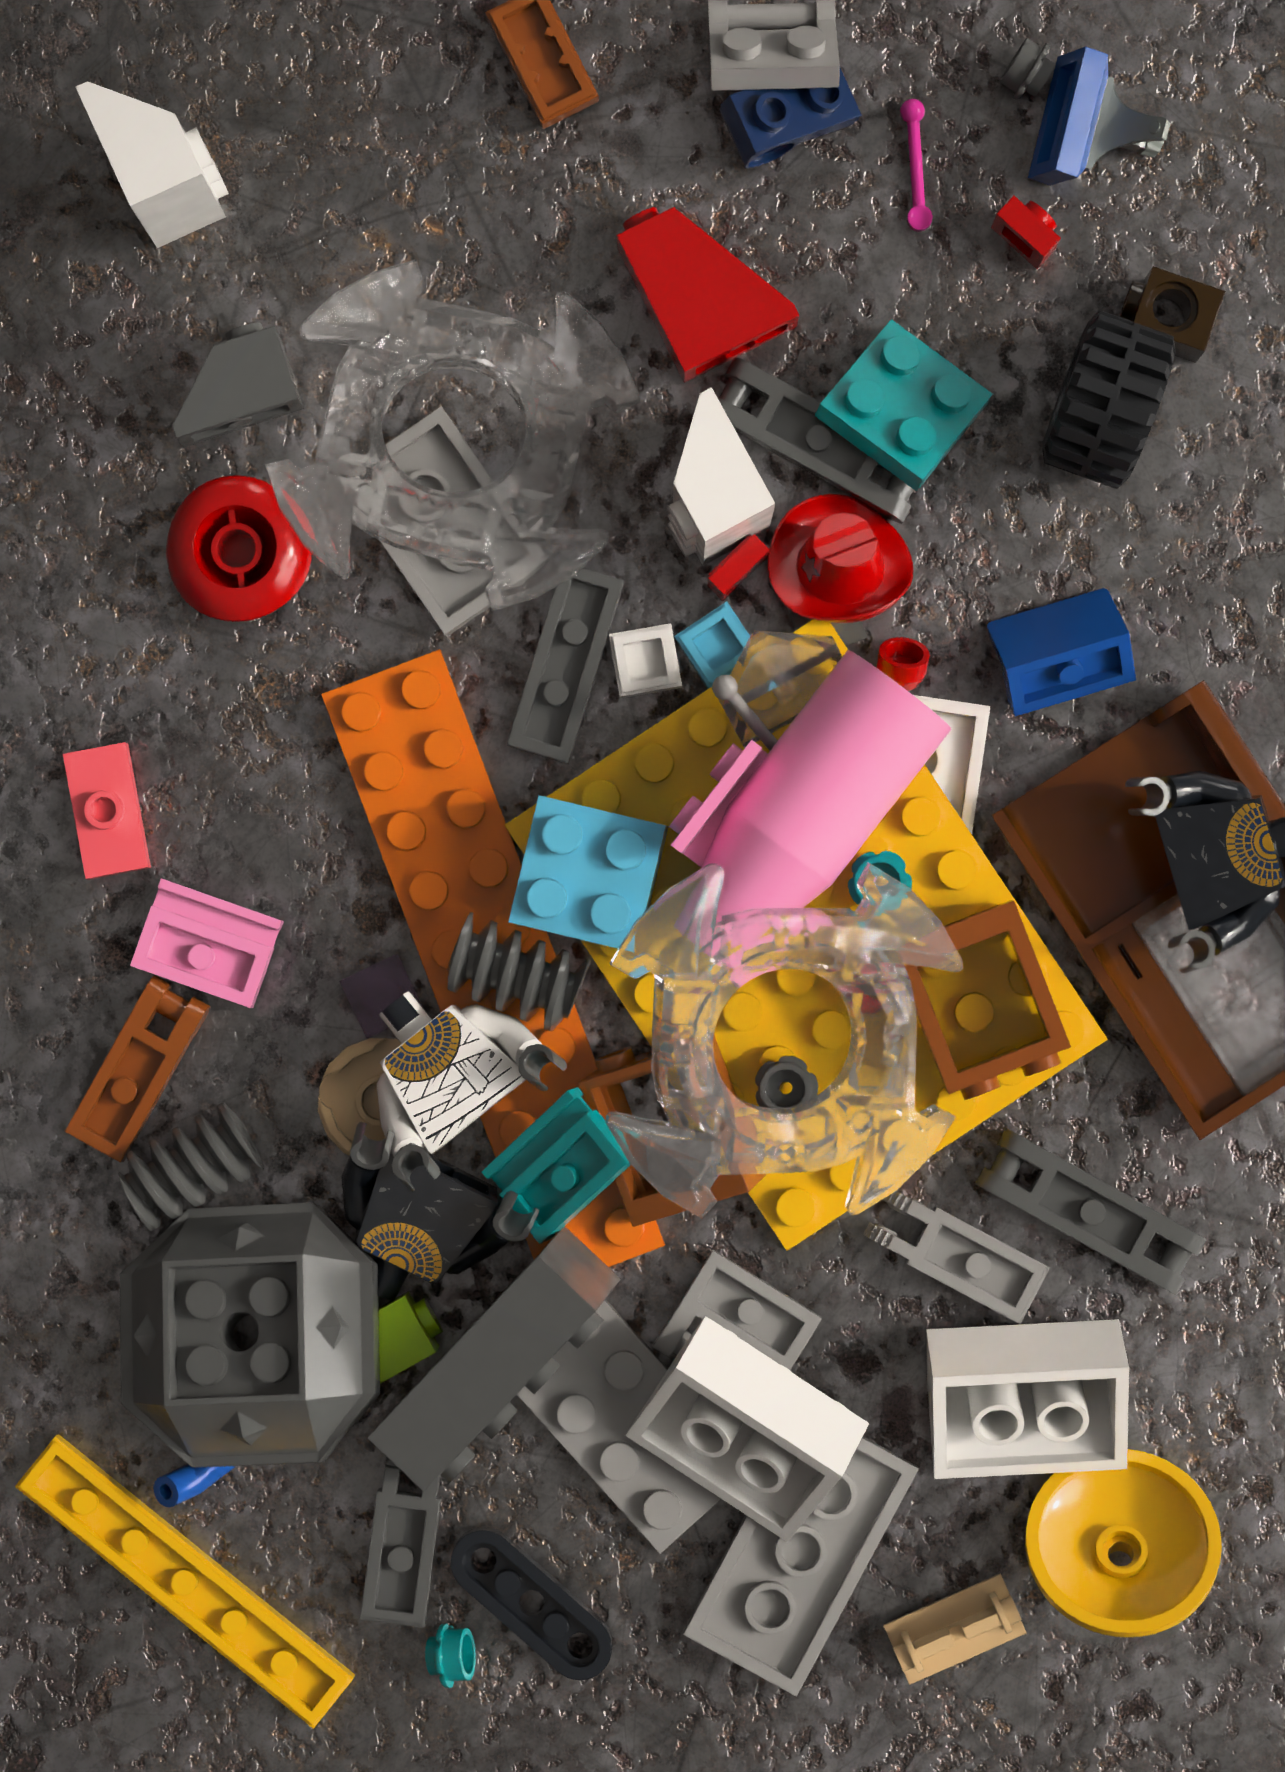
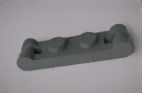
(794, 433)
(1091, 1211)

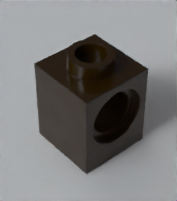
(1197, 300)

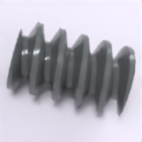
(515, 973)
(189, 1167)

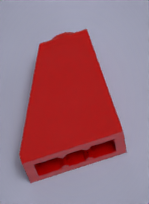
(699, 292)

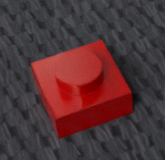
(1027, 230)

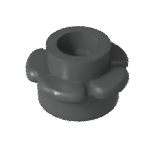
(1028, 69)
(786, 1069)

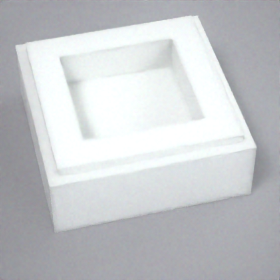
(645, 660)

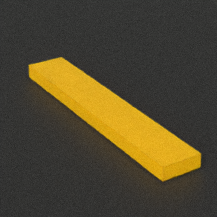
(185, 1581)

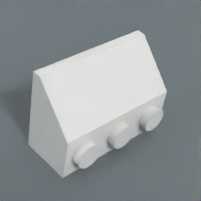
(158, 164)
(716, 487)
(1027, 1399)
(748, 1429)

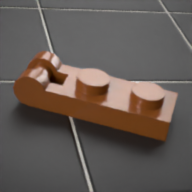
(136, 1071)

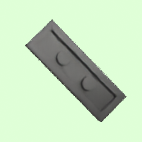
(565, 665)

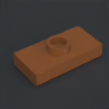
(542, 59)

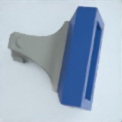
(1088, 120)

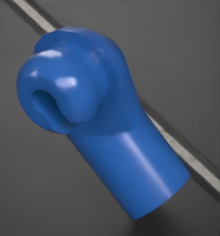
(186, 1483)

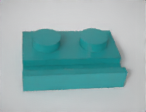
(559, 1164)

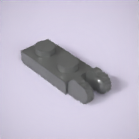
(401, 1552)

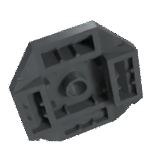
(314, 1347)

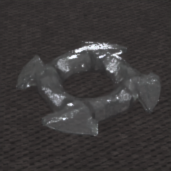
(486, 528)
(869, 1103)

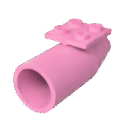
(802, 811)

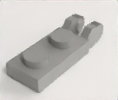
(965, 1258)

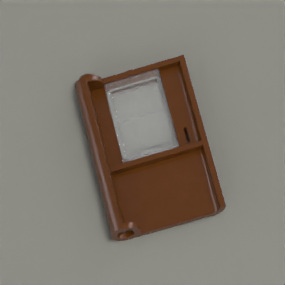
(1110, 884)

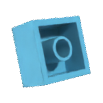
(586, 872)

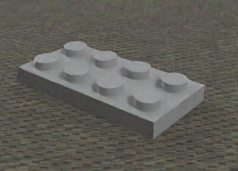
(590, 1411)
(781, 1599)

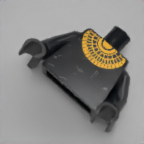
(1219, 855)
(427, 1231)

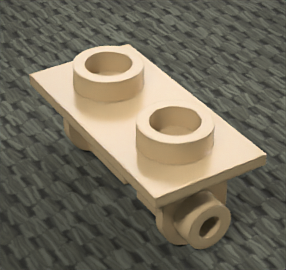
(955, 1629)

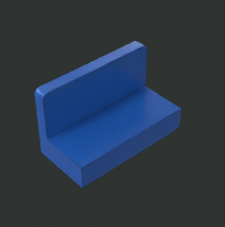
(1062, 651)

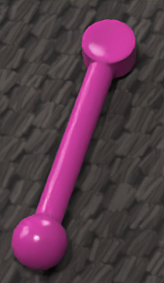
(919, 216)

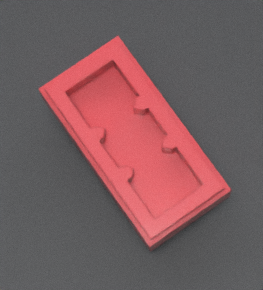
(106, 810)

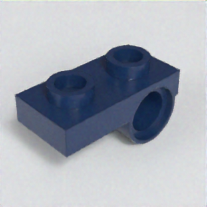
(776, 120)

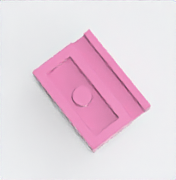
(206, 943)

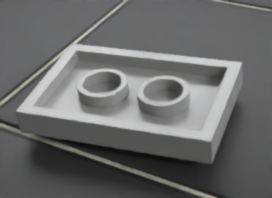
(441, 460)

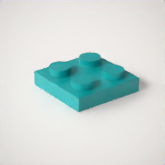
(903, 405)

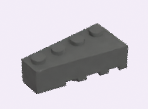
(494, 1360)

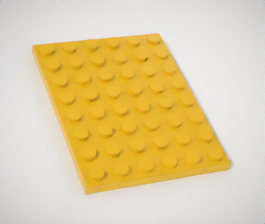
(801, 1013)

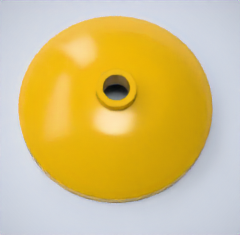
(1142, 1510)

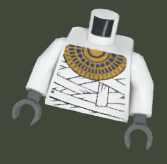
(449, 1075)

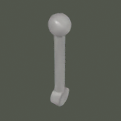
(726, 688)

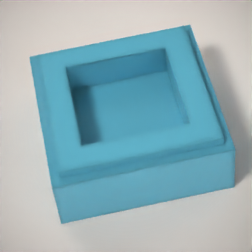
(714, 643)

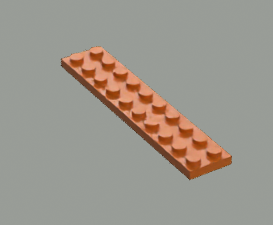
(453, 858)

